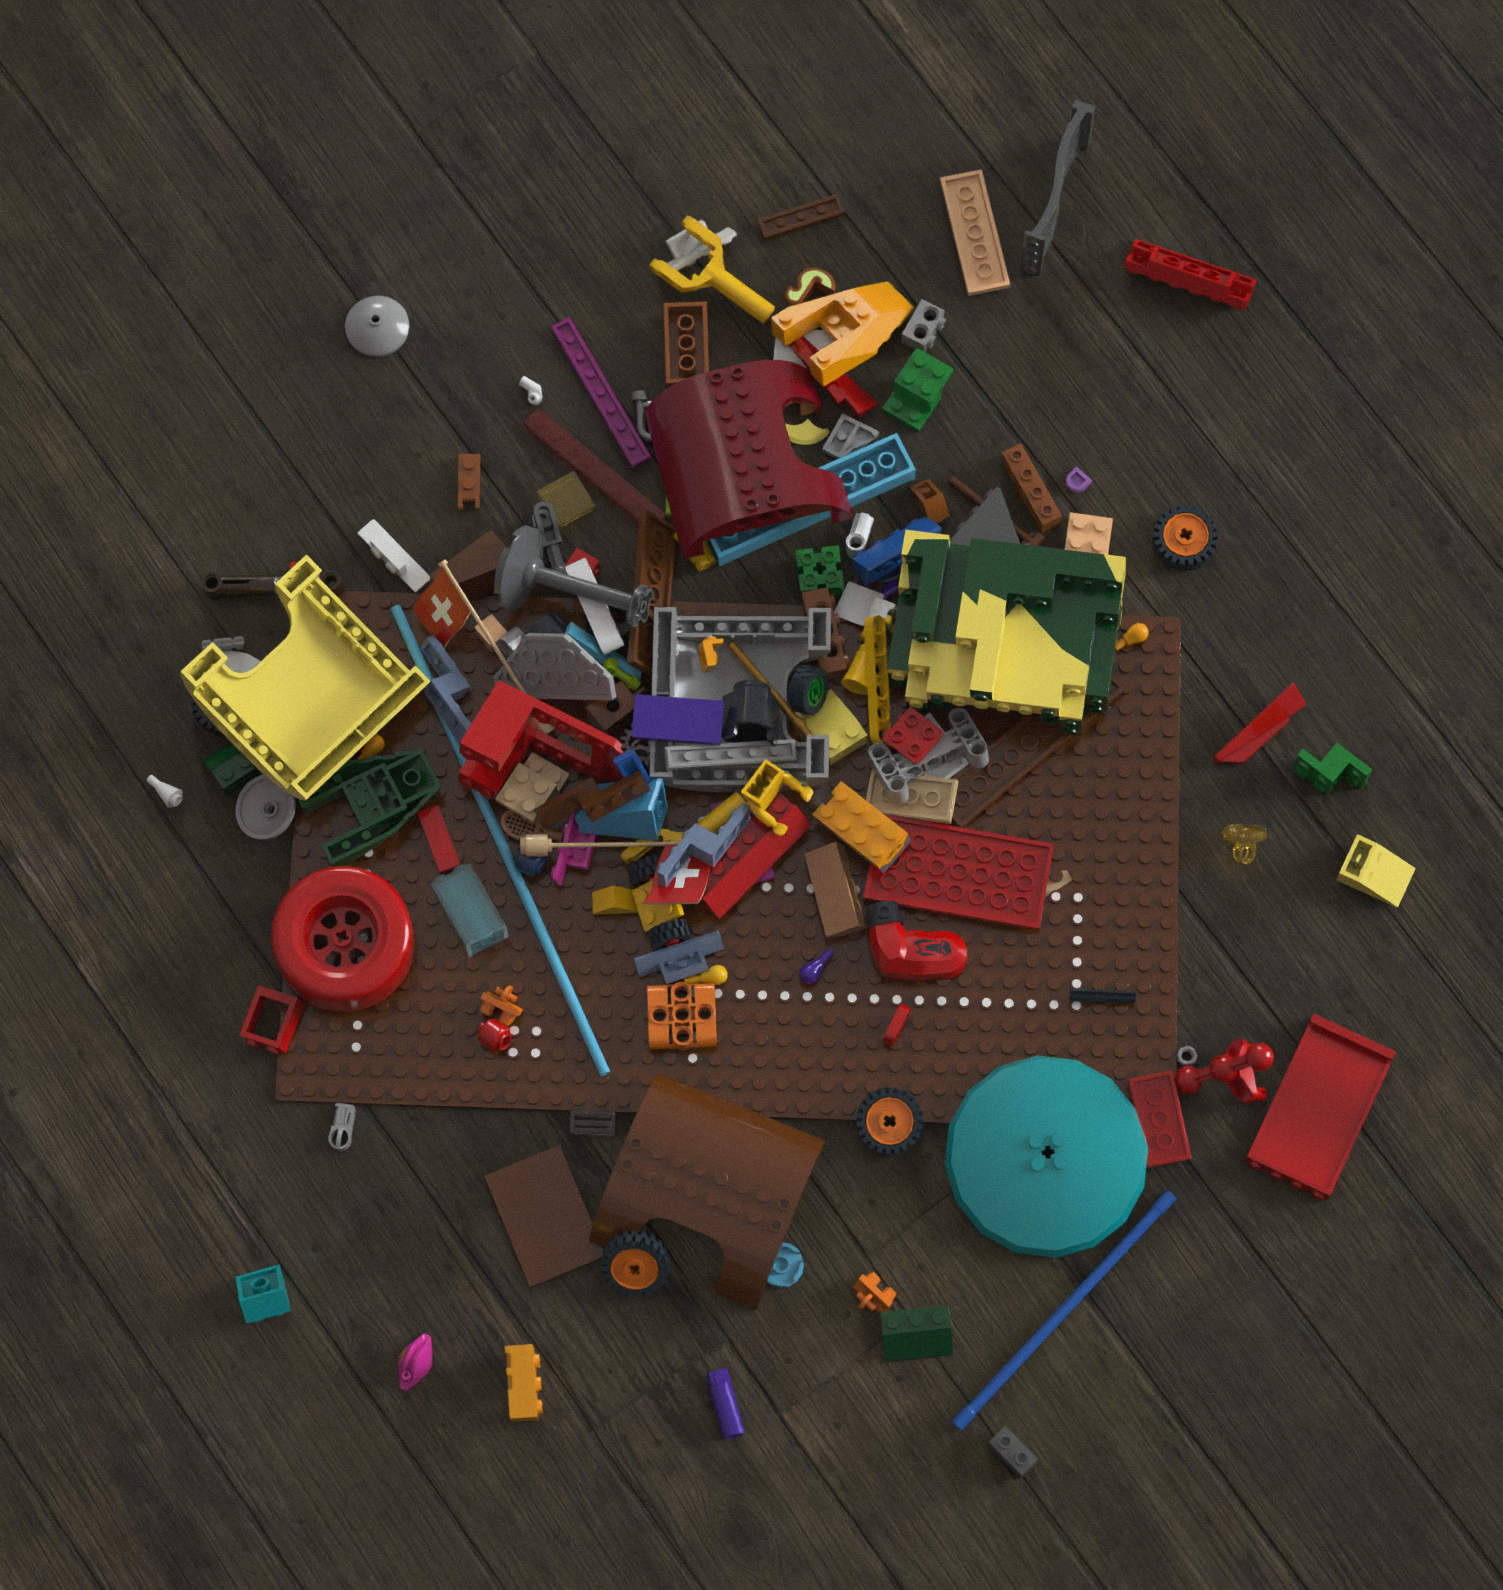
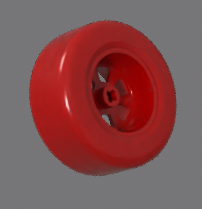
(337, 892)

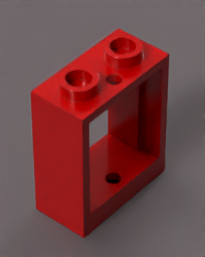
(288, 1027)

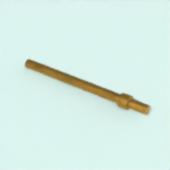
(798, 723)

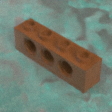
(1031, 488)
(836, 665)

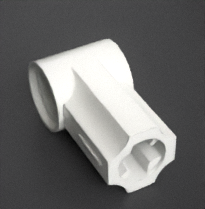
(859, 533)

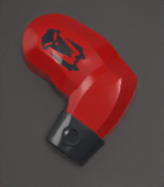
(911, 953)

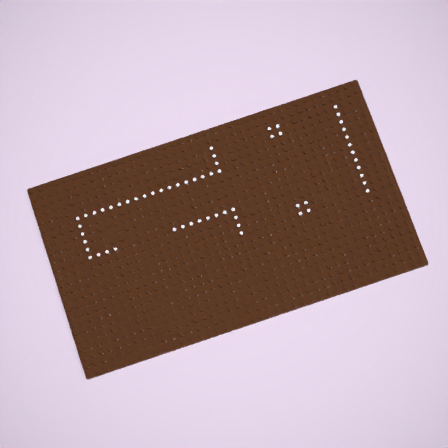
(780, 1043)

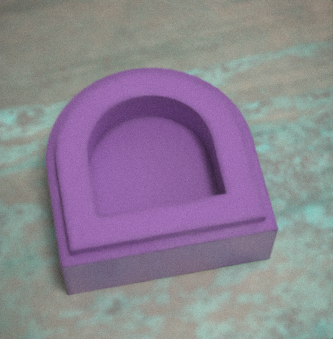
(1077, 481)

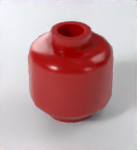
(494, 1035)

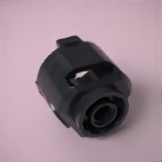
(750, 713)

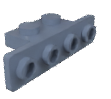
(680, 959)

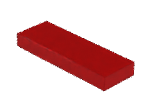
(438, 839)

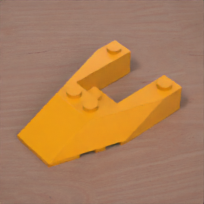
(853, 318)

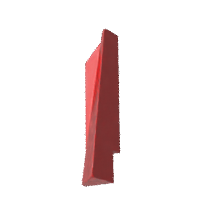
(840, 390)
(1262, 728)

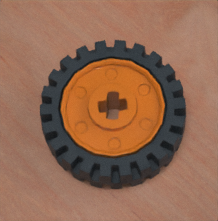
(1179, 551)
(889, 1102)
(635, 1263)

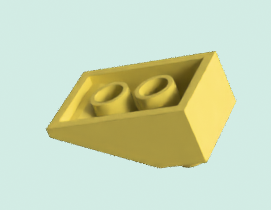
(841, 726)

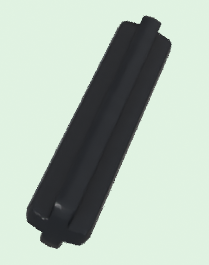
(1102, 996)

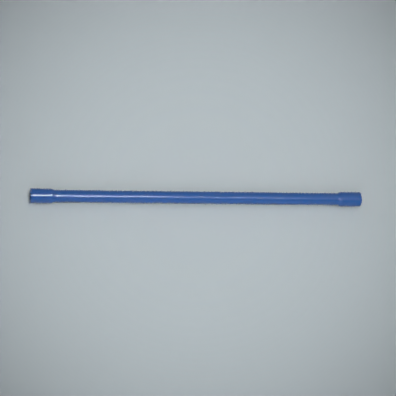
(1058, 1316)

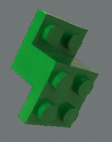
(917, 390)
(1331, 769)

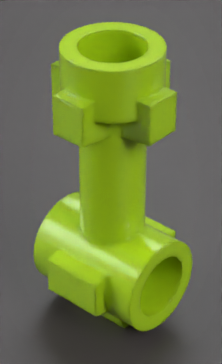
(631, 682)

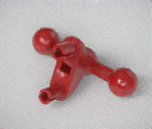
(1232, 1068)

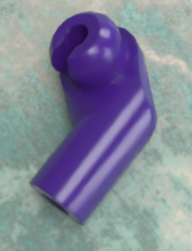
(890, 589)

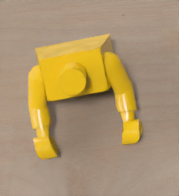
(763, 789)

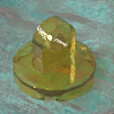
(1244, 838)

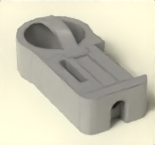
(343, 1122)

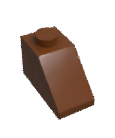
(930, 501)

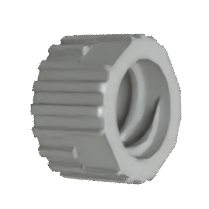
(1186, 1063)

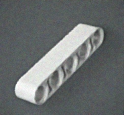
(597, 613)

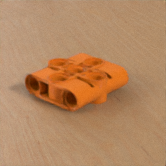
(658, 1003)

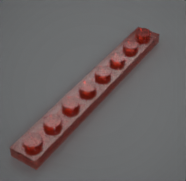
(590, 465)

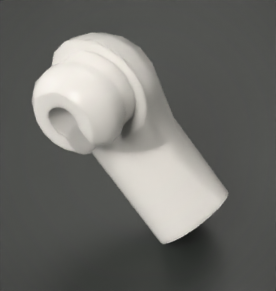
(534, 390)

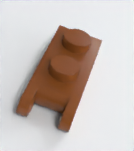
(469, 479)

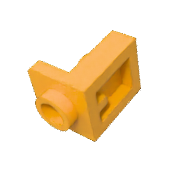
(707, 656)

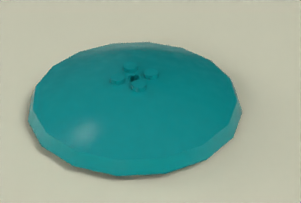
(1037, 1201)

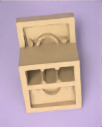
(532, 786)

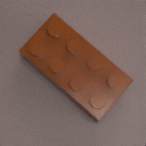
(685, 340)

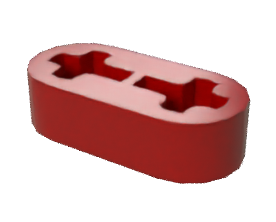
(896, 1024)

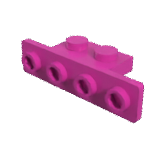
(573, 856)

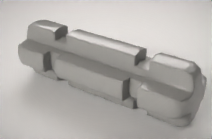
(226, 644)

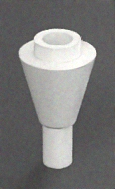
(170, 795)

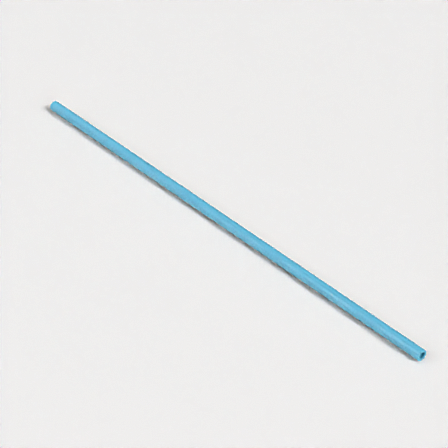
(515, 875)

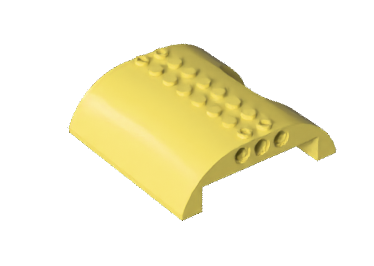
(312, 695)

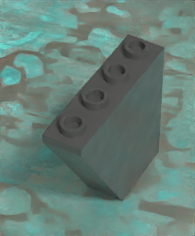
(987, 522)

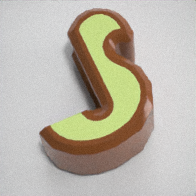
(806, 283)

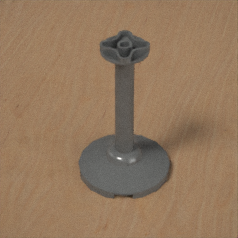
(523, 569)

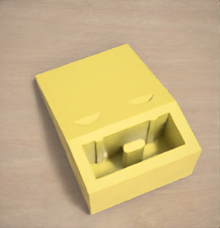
(1376, 871)

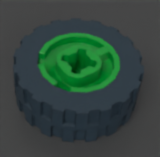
(808, 689)

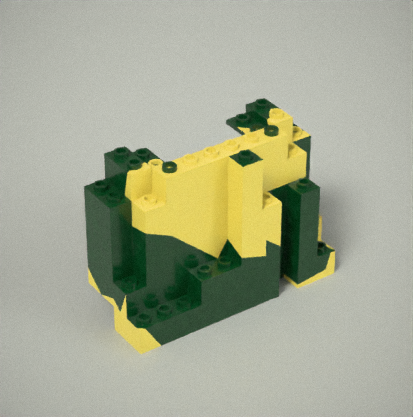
(1006, 628)

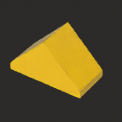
(613, 901)

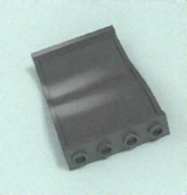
(1074, 139)

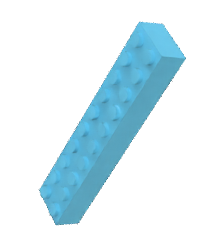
(864, 476)

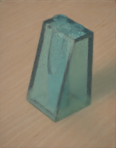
(469, 909)

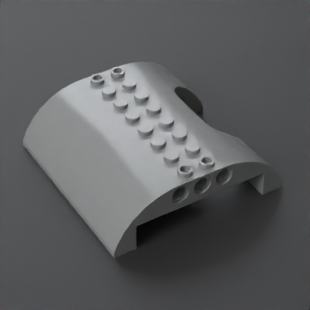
(774, 646)

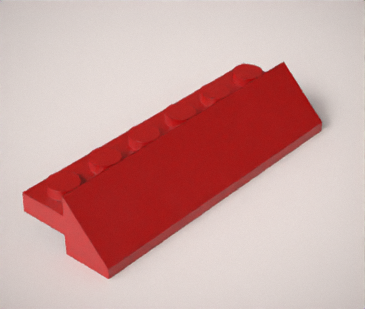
(1190, 274)
(752, 856)

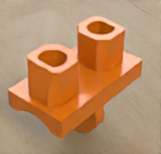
(491, 1001)
(871, 1295)

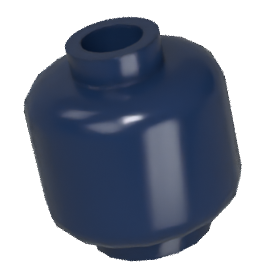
(529, 865)

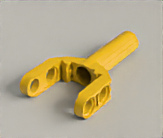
(714, 275)
(711, 822)

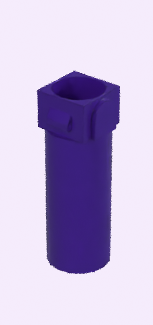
(725, 1403)

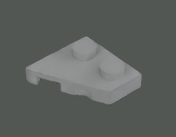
(848, 437)

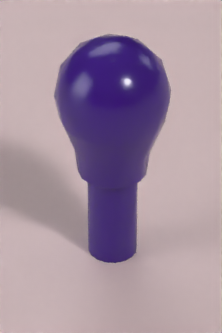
(810, 972)

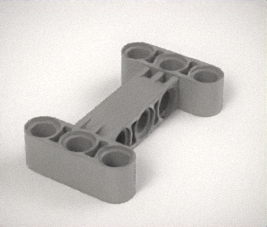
(950, 747)

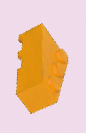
(523, 1383)

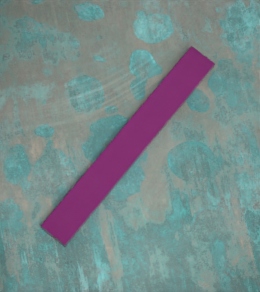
(601, 393)

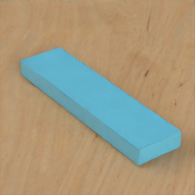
(590, 645)

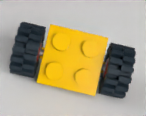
(657, 919)

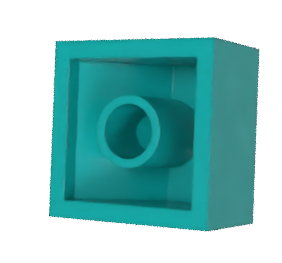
(262, 1294)

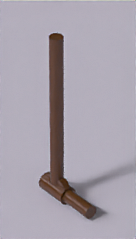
(1033, 538)

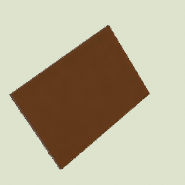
(544, 1216)

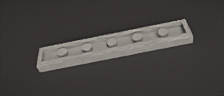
(729, 754)

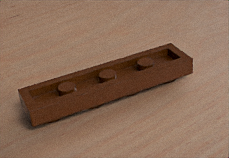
(801, 217)

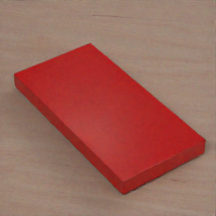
(1160, 1118)

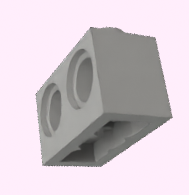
(919, 324)

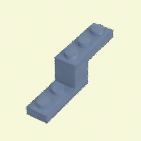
(446, 688)
(703, 845)

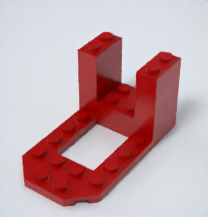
(507, 731)

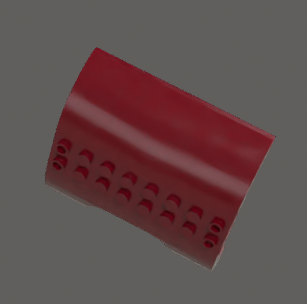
(731, 455)

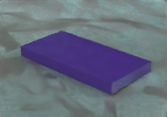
(677, 719)

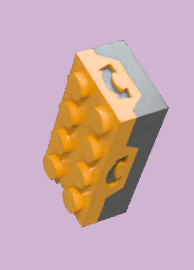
(862, 827)

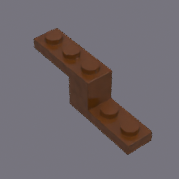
(591, 799)

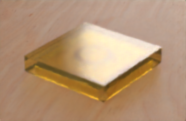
(567, 498)

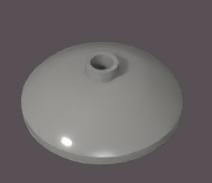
(380, 337)
(256, 805)

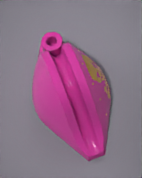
(415, 1362)

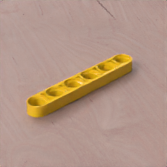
(873, 679)

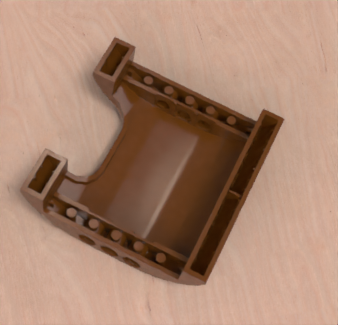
(714, 1174)

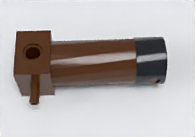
(604, 715)

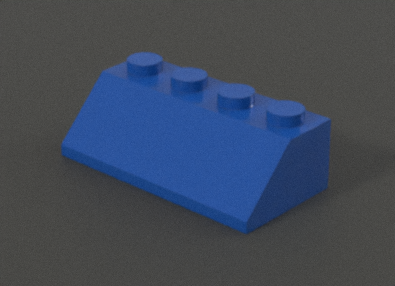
(886, 555)

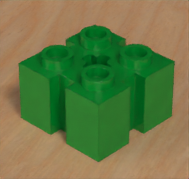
(828, 562)

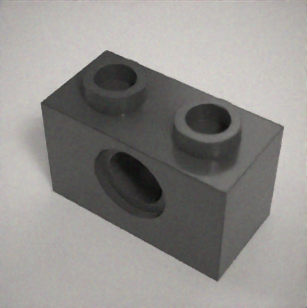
(1012, 1452)

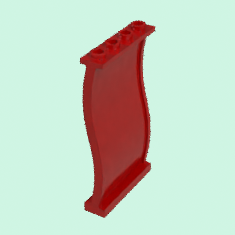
(1320, 1107)

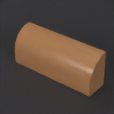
(835, 890)

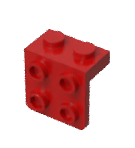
(912, 736)

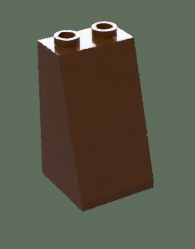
(476, 566)

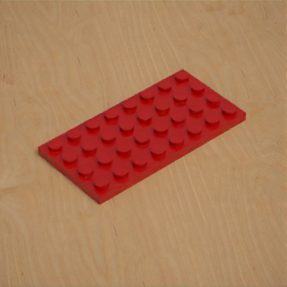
(966, 874)

